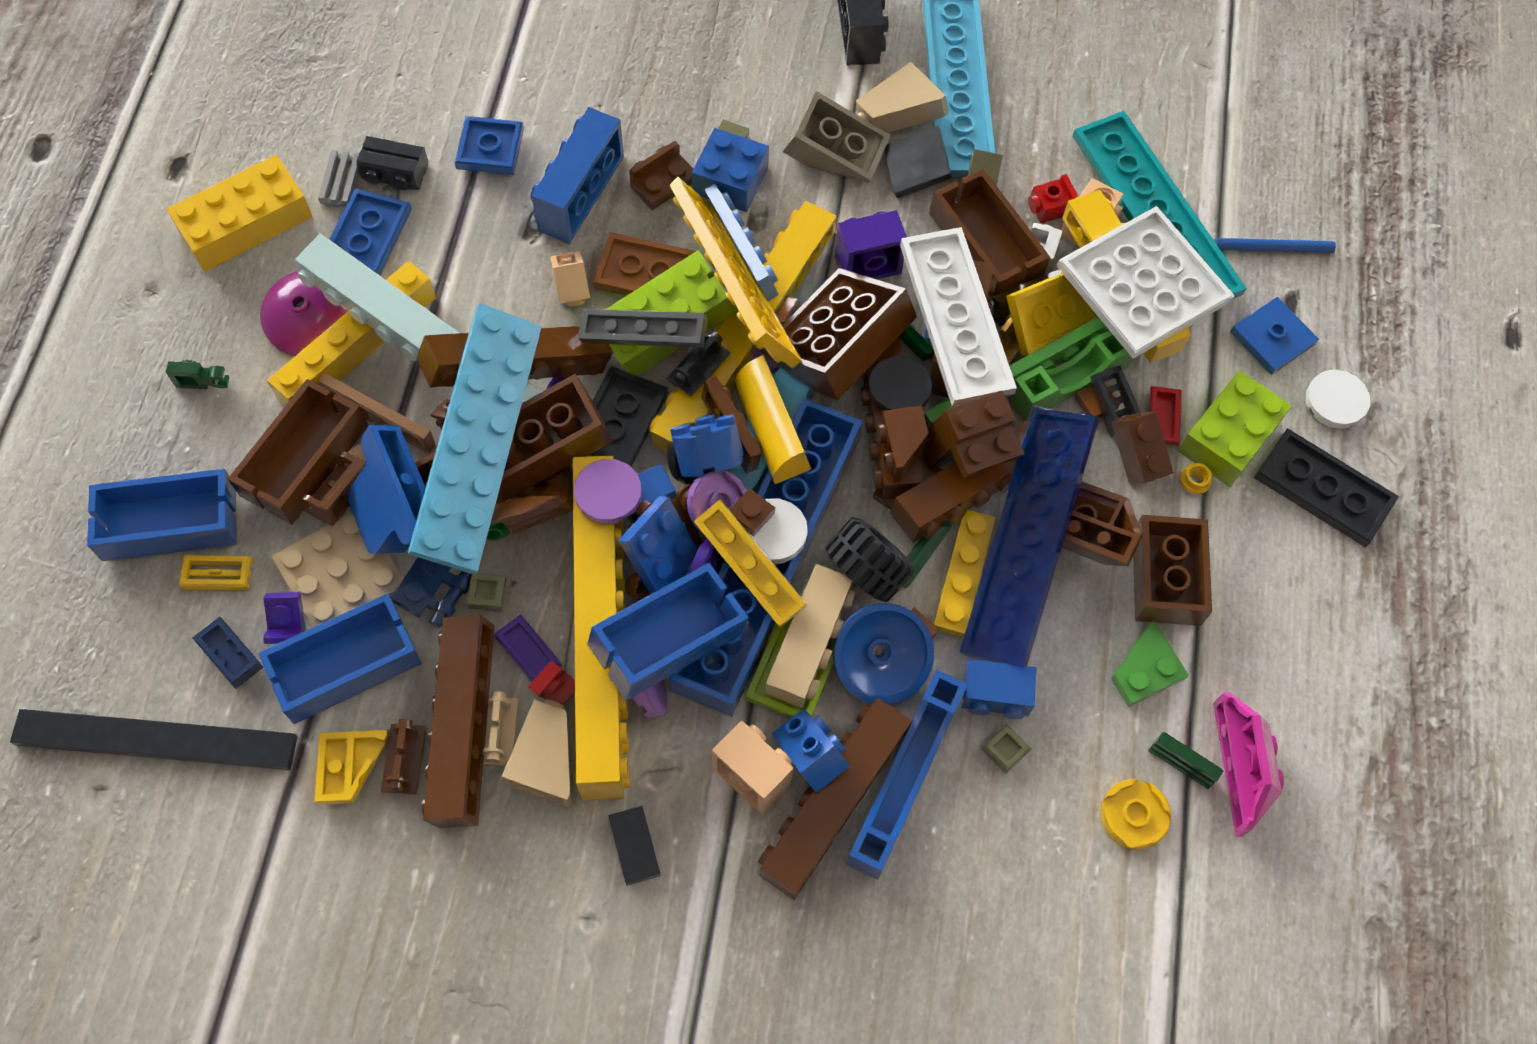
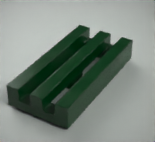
(1186, 760)

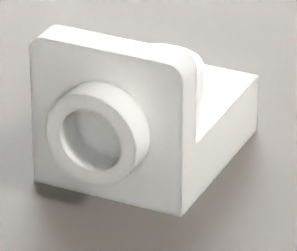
(1049, 239)

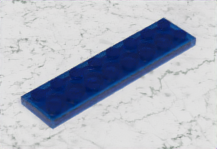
(1029, 537)

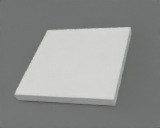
(1145, 281)

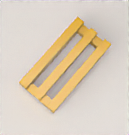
(215, 585)

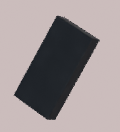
(634, 845)

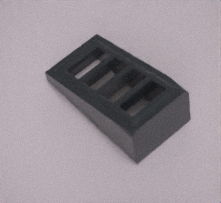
(1106, 404)

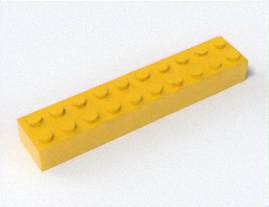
(598, 704)

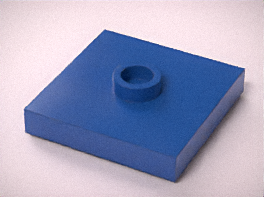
(489, 145)
(1274, 335)

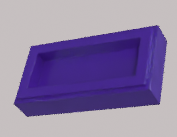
(525, 647)

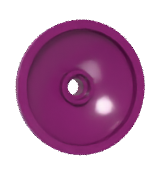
(291, 327)

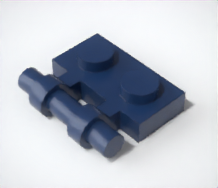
(421, 584)

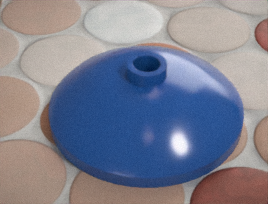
(901, 665)

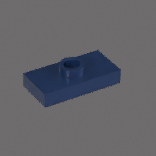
(227, 652)

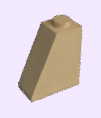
(903, 101)
(542, 755)

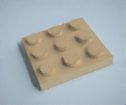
(336, 571)

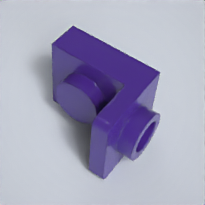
(283, 616)

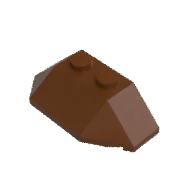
(1102, 527)

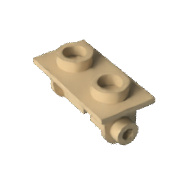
(500, 729)

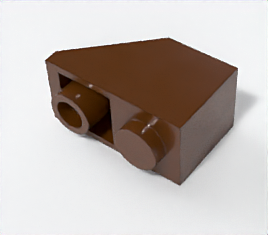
(904, 439)

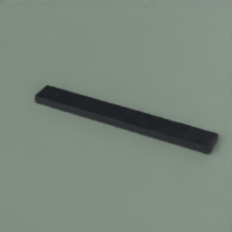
(154, 739)

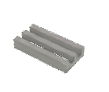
(328, 179)

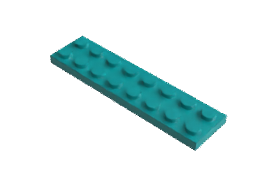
(1132, 168)

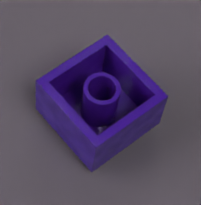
(871, 245)

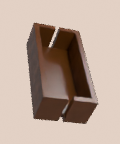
(990, 229)
(298, 451)

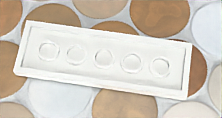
(957, 316)

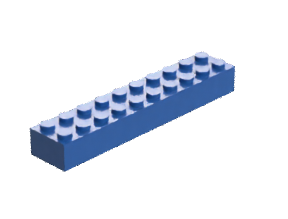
(828, 444)

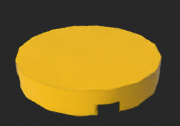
(1135, 814)

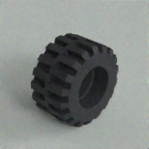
(869, 559)

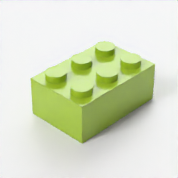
(1234, 428)

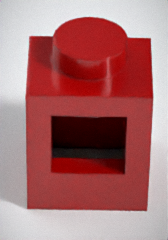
(1051, 198)

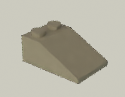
(836, 140)

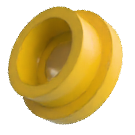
(1200, 472)

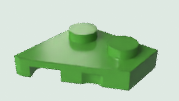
(1148, 667)

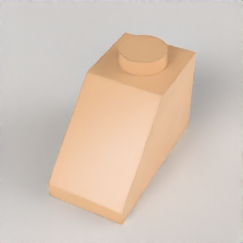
(570, 278)

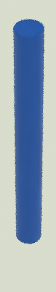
(1276, 245)

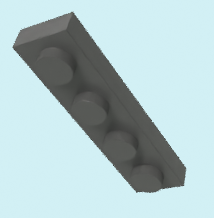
(643, 328)

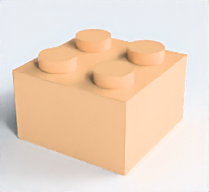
(752, 766)

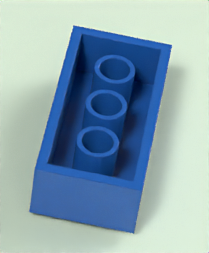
(577, 175)

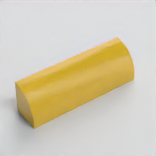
(770, 421)

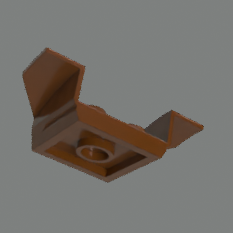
(538, 503)

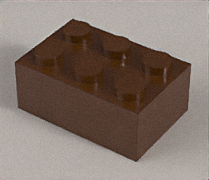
(1172, 571)

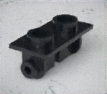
(699, 365)

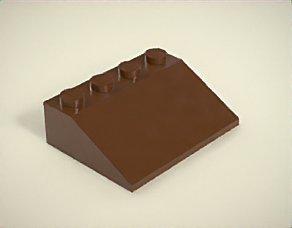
(845, 330)

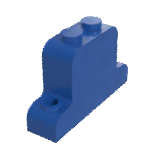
(386, 491)

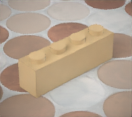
(809, 636)

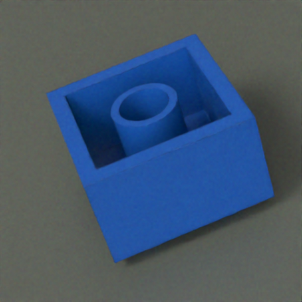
(733, 165)

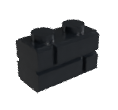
(392, 163)

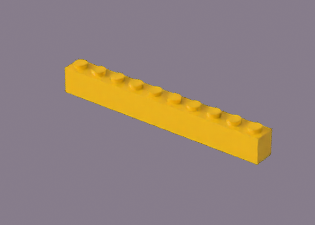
(791, 260)

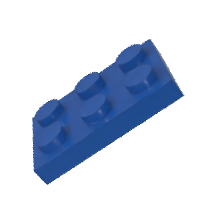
(659, 545)

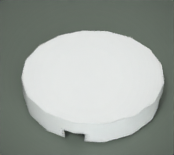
(1338, 399)
(784, 532)

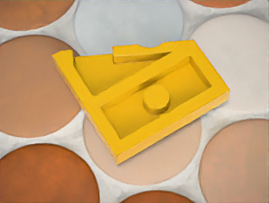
(346, 763)

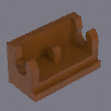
(332, 496)

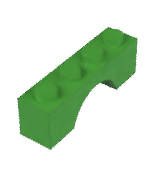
(1053, 386)

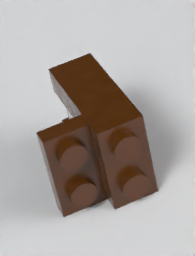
(975, 434)

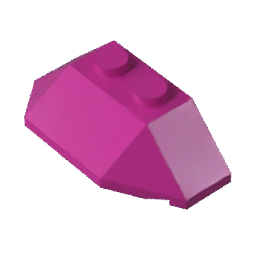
(1248, 761)

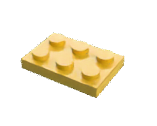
(1047, 312)

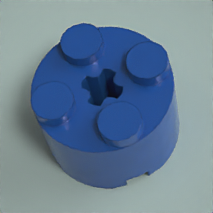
(707, 445)

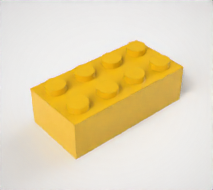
(240, 212)

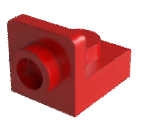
(553, 684)

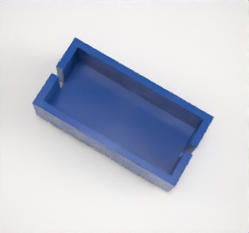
(162, 515)
(666, 631)
(339, 659)

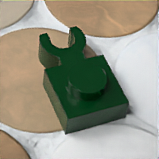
(194, 376)

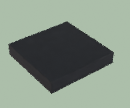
(917, 162)

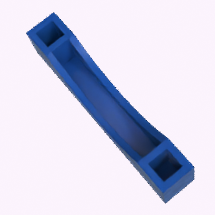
(906, 775)

